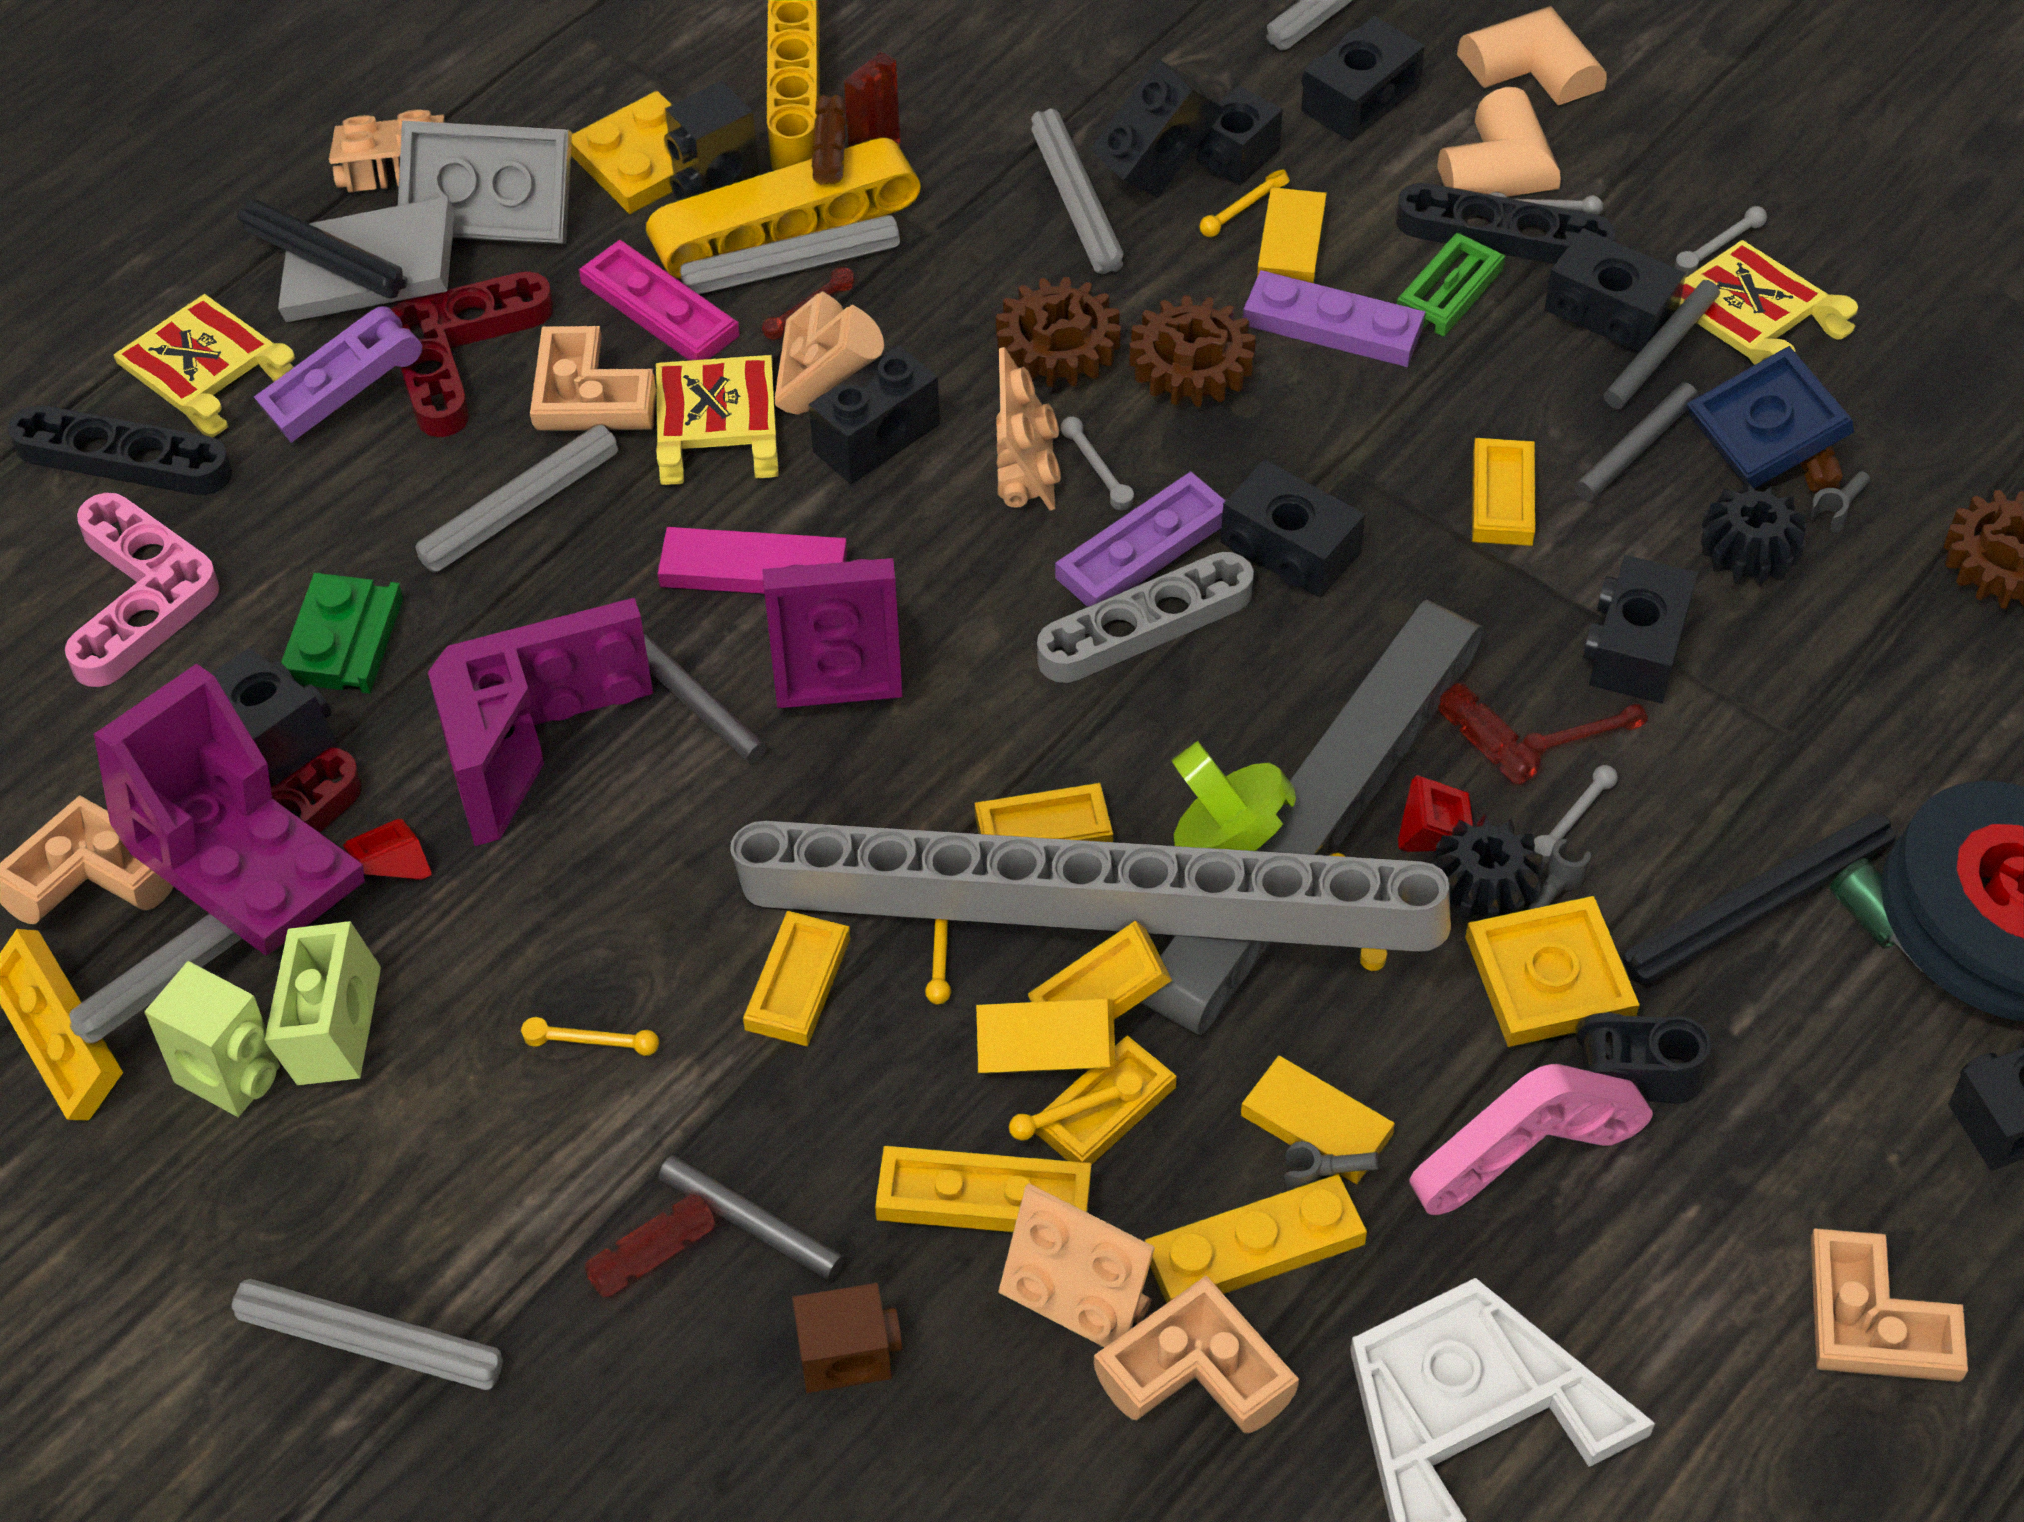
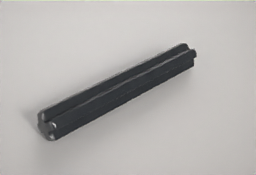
(322, 248)

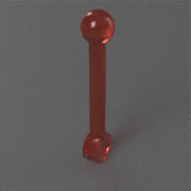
(841, 280)
(1631, 718)

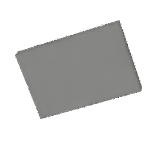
(497, 177)
(408, 235)

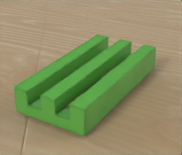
(1447, 318)

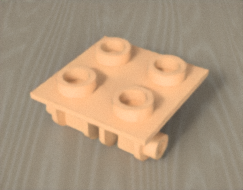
(363, 140)
(1024, 439)
(1076, 1268)

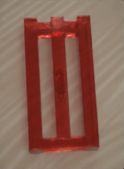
(873, 105)

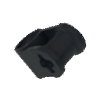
(1641, 1050)

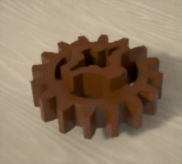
(1059, 331)
(1192, 350)
(1996, 555)

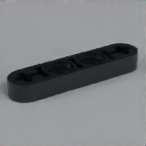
(1505, 216)
(122, 444)

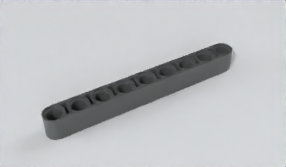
(1332, 792)

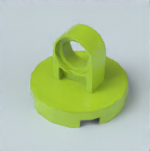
(1230, 809)

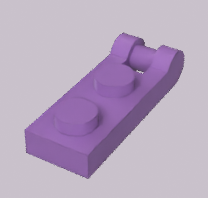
(338, 371)

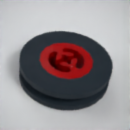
(1936, 902)

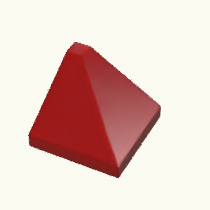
(1431, 812)
(390, 852)

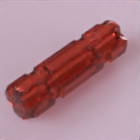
(1489, 733)
(649, 1245)

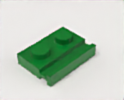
(342, 632)

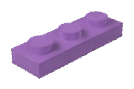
(1334, 318)
(1142, 541)

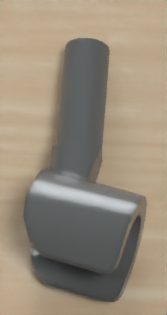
(1838, 500)
(1560, 875)
(1320, 1165)

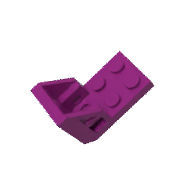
(833, 632)
(524, 681)
(201, 814)

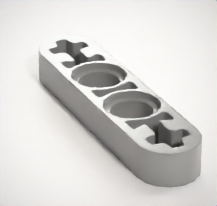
(1150, 623)

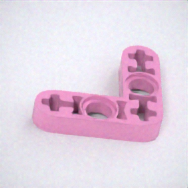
(154, 590)
(1543, 1102)

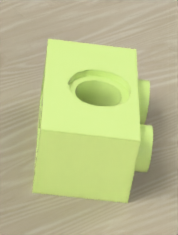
(323, 1003)
(213, 1039)

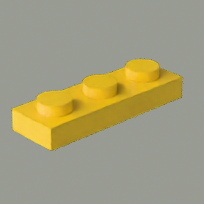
(38, 1006)
(970, 1187)
(1259, 1239)

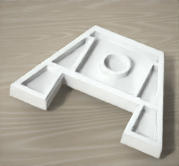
(1462, 1375)

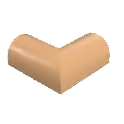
(1538, 45)
(1512, 154)
(822, 350)
(577, 395)
(67, 852)
(1865, 1329)
(1199, 1339)

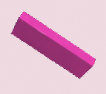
(659, 302)
(736, 558)

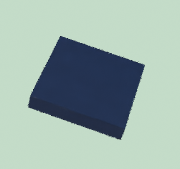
(1770, 417)

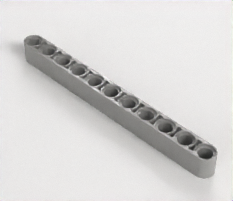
(1095, 885)

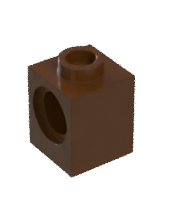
(845, 1337)

